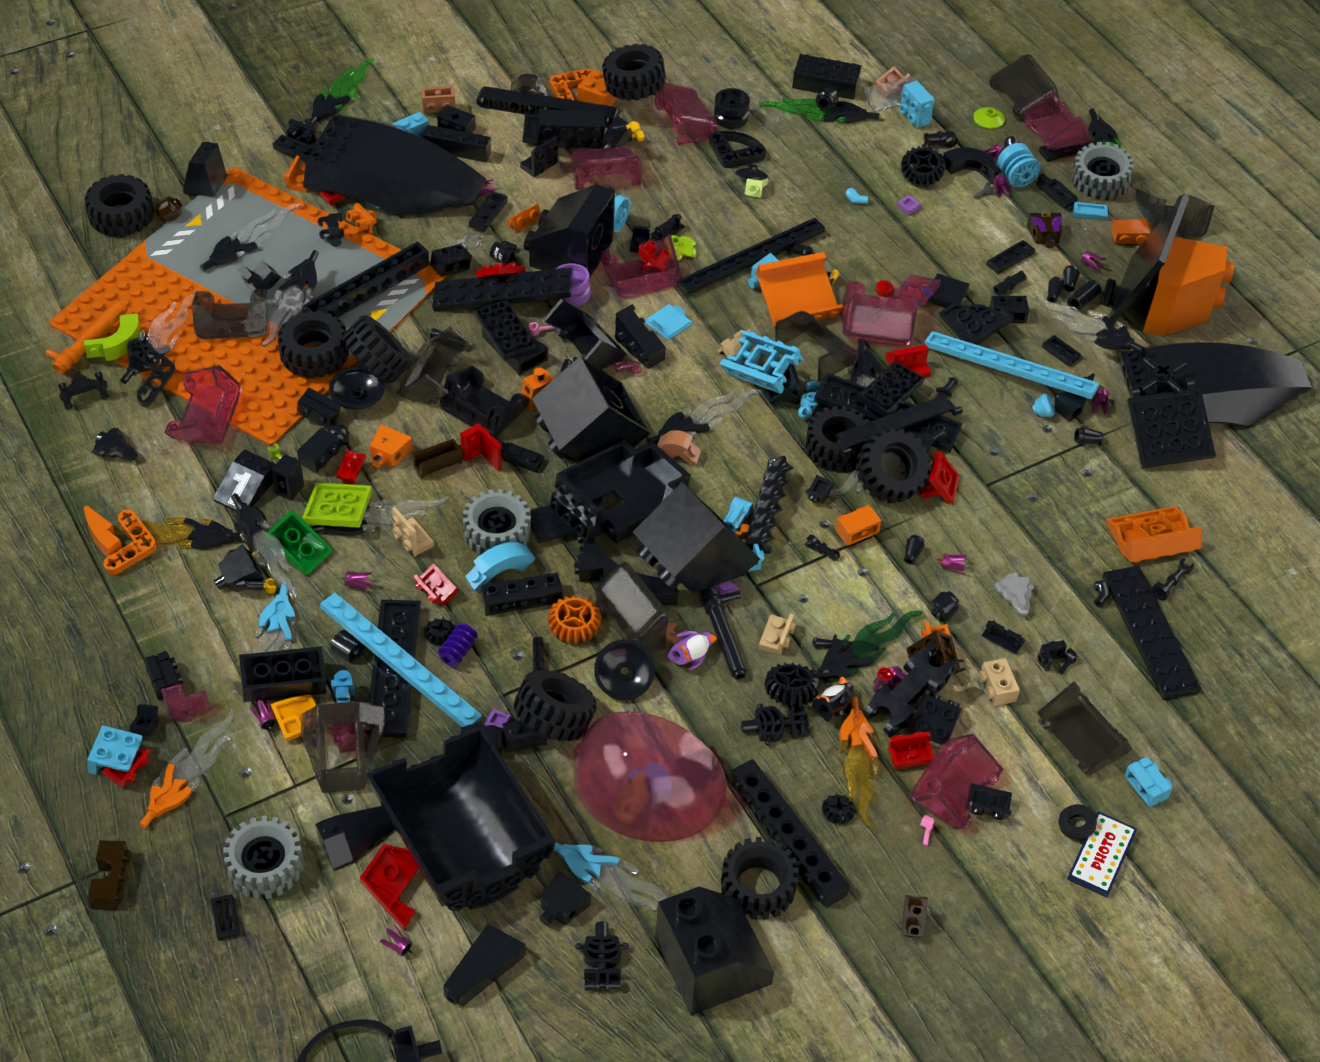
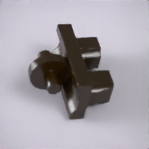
(914, 916)

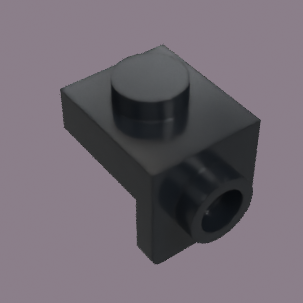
(819, 489)
(1050, 652)
(145, 721)

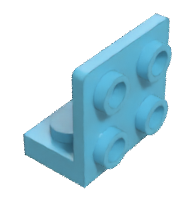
(113, 750)

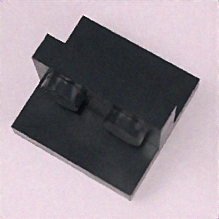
(790, 392)

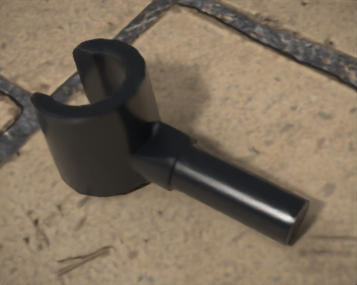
(1070, 656)

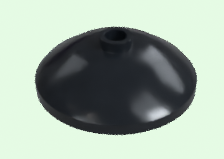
(356, 388)
(627, 655)

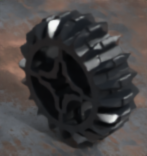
(923, 171)
(791, 684)

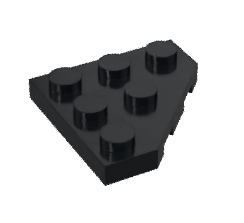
(975, 321)

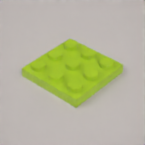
(337, 504)

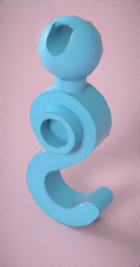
(807, 400)

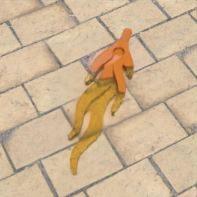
(858, 757)

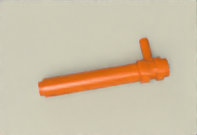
(71, 355)

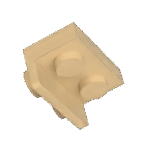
(776, 634)

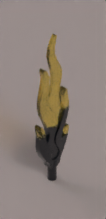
(187, 533)

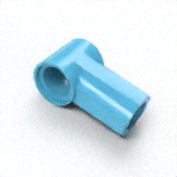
(738, 512)

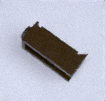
(437, 457)

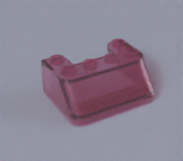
(878, 317)

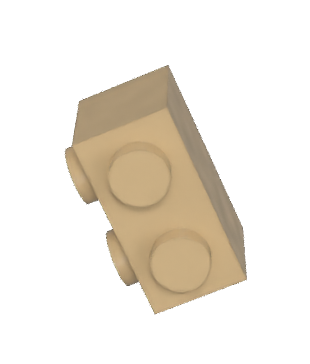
(999, 682)

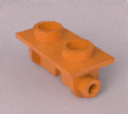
(525, 218)

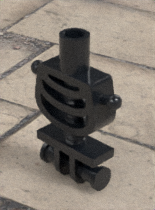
(765, 720)
(602, 953)

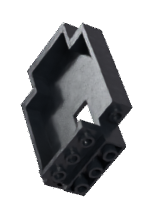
(636, 476)

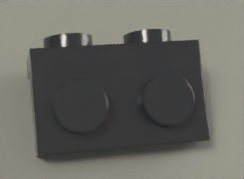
(989, 801)

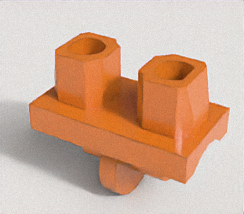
(363, 219)

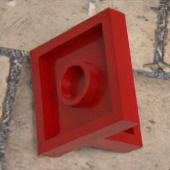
(911, 358)
(942, 479)

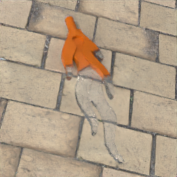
(177, 776)

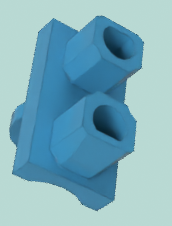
(342, 686)

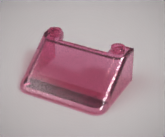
(632, 280)

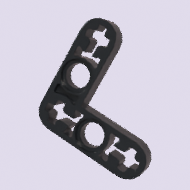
(157, 373)

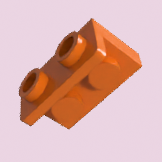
(295, 176)

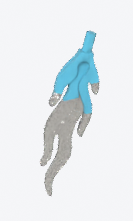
(278, 632)
(588, 858)

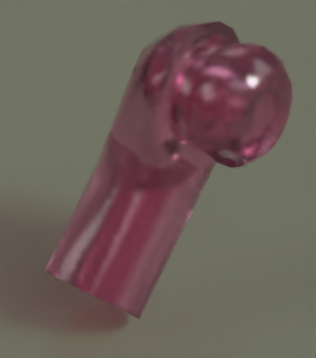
(626, 365)

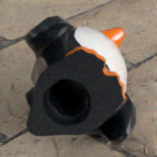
(834, 700)

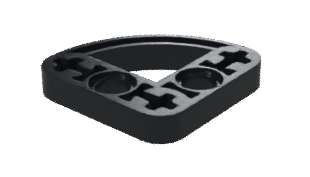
(729, 159)

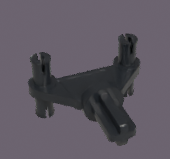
(81, 384)

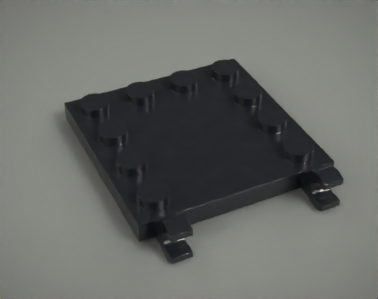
(1170, 426)

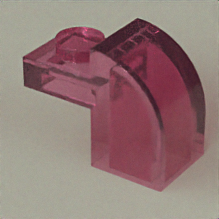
(180, 706)

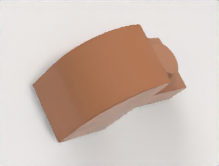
(679, 444)

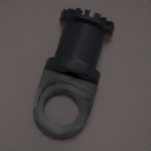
(940, 138)

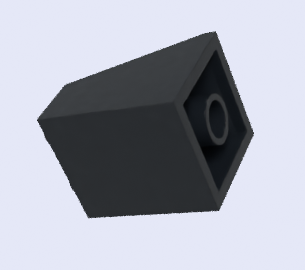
(205, 171)

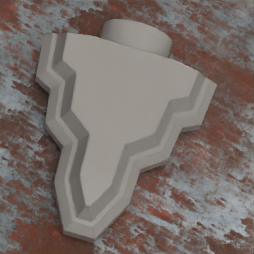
(1016, 591)

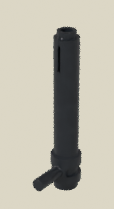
(714, 608)

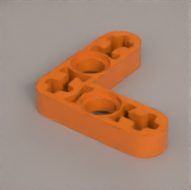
(560, 83)
(137, 545)

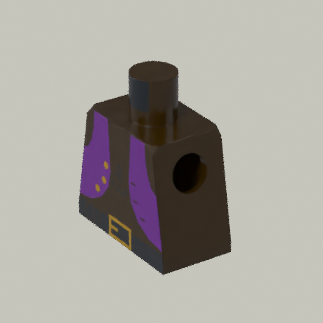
(1045, 228)

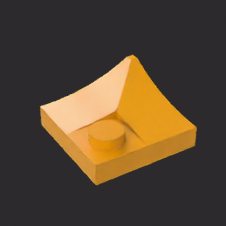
(289, 713)

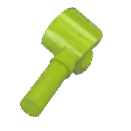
(275, 453)

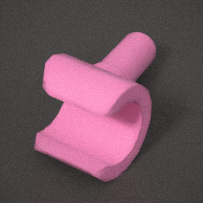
(535, 329)
(927, 822)

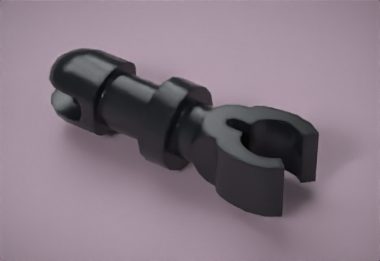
(814, 543)

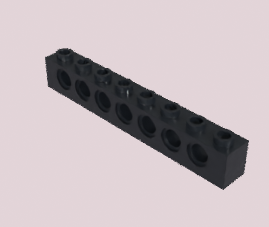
(371, 281)
(825, 892)

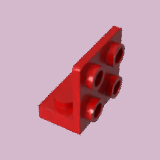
(478, 441)

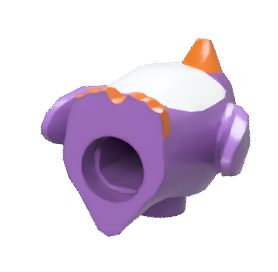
(691, 648)

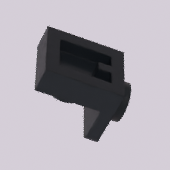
(640, 235)

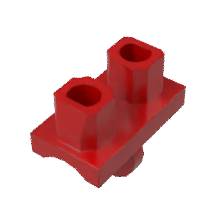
(651, 258)
(350, 467)

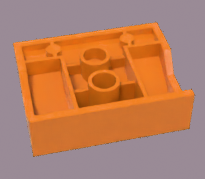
(1154, 534)

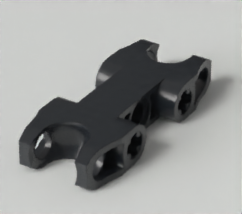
(901, 699)

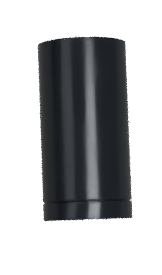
(1084, 295)

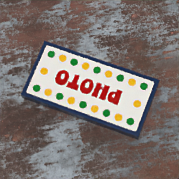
(1102, 855)

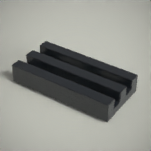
(1059, 352)
(228, 932)

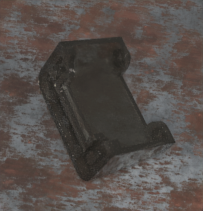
(1024, 84)
(1194, 219)
(230, 320)
(1083, 730)

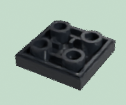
(949, 291)

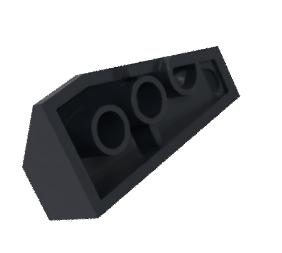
(351, 834)

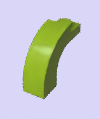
(116, 344)

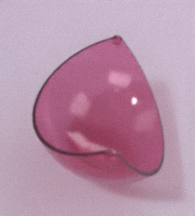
(648, 777)

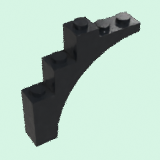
(595, 565)

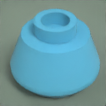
(1044, 406)

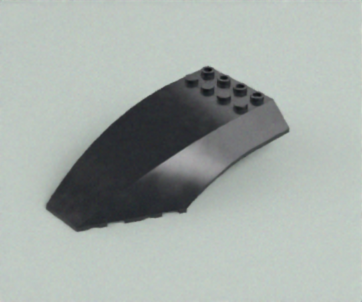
(389, 168)
(1235, 380)

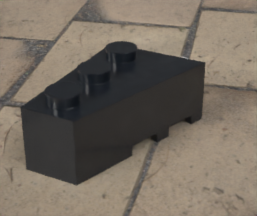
(637, 338)

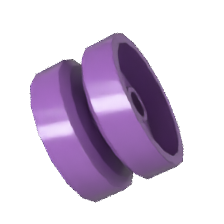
(581, 285)

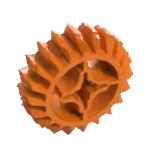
(574, 626)

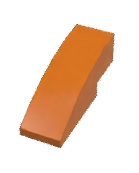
(102, 532)

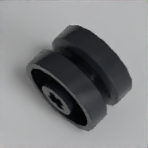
(731, 108)

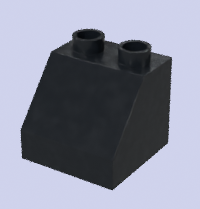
(574, 230)
(587, 412)
(692, 543)
(710, 948)

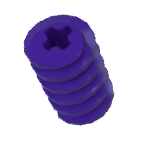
(457, 645)

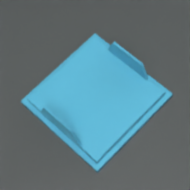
(669, 321)

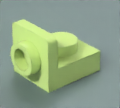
(755, 186)

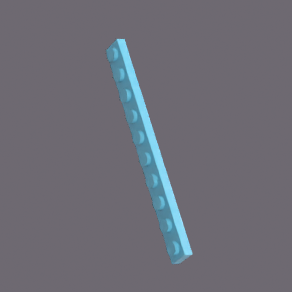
(1012, 365)
(400, 661)

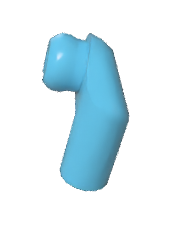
(854, 197)

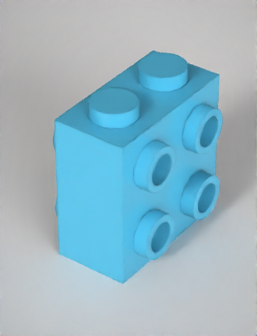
(916, 104)

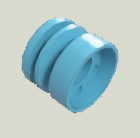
(1018, 165)

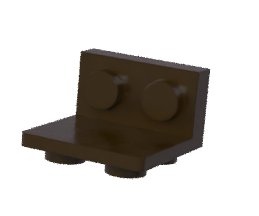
(944, 646)

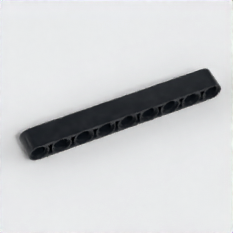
(529, 103)

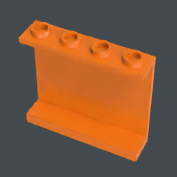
(797, 286)

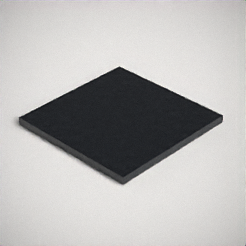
(1148, 259)

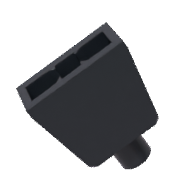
(563, 900)

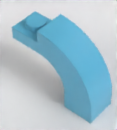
(497, 559)

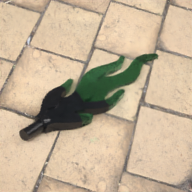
(858, 654)

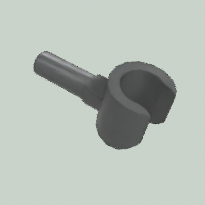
(987, 190)

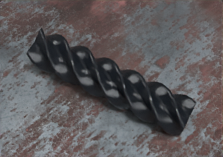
(768, 504)

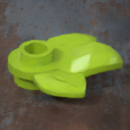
(684, 246)

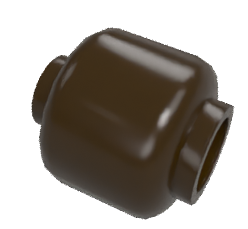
(168, 209)

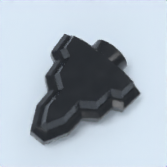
(114, 445)

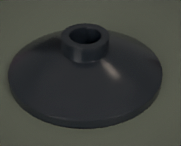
(751, 172)

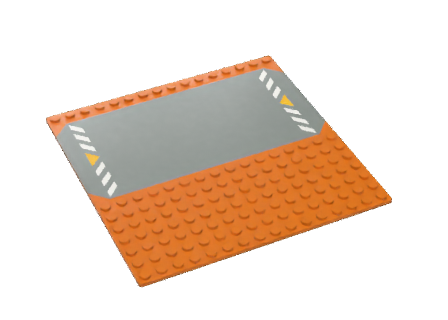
(169, 270)

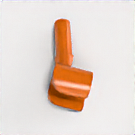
(743, 531)

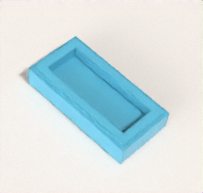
(1090, 211)

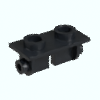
(671, 227)
(1002, 637)

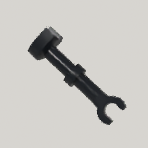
(1162, 591)

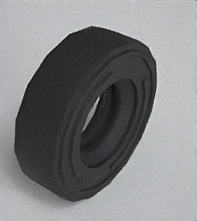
(1077, 811)

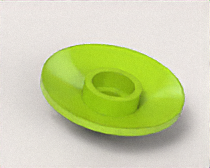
(989, 118)

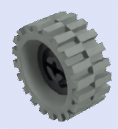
(1095, 166)
(496, 511)
(274, 843)

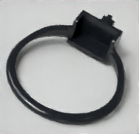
(404, 1040)

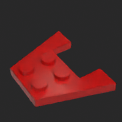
(387, 880)

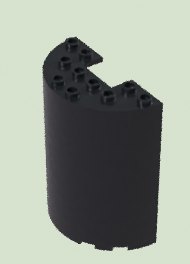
(464, 821)

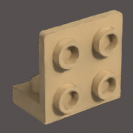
(410, 533)

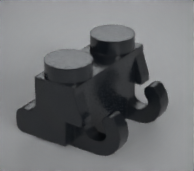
(332, 228)

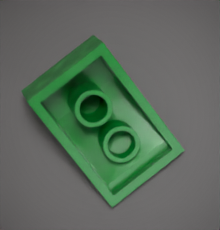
(300, 543)

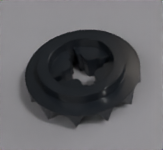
(431, 634)
(831, 812)

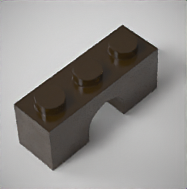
(108, 891)

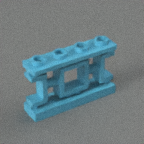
(757, 374)

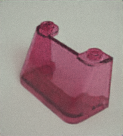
(686, 112)
(1056, 123)
(605, 162)
(209, 408)
(947, 779)

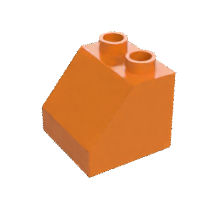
(1187, 286)

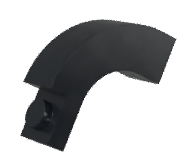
(971, 159)

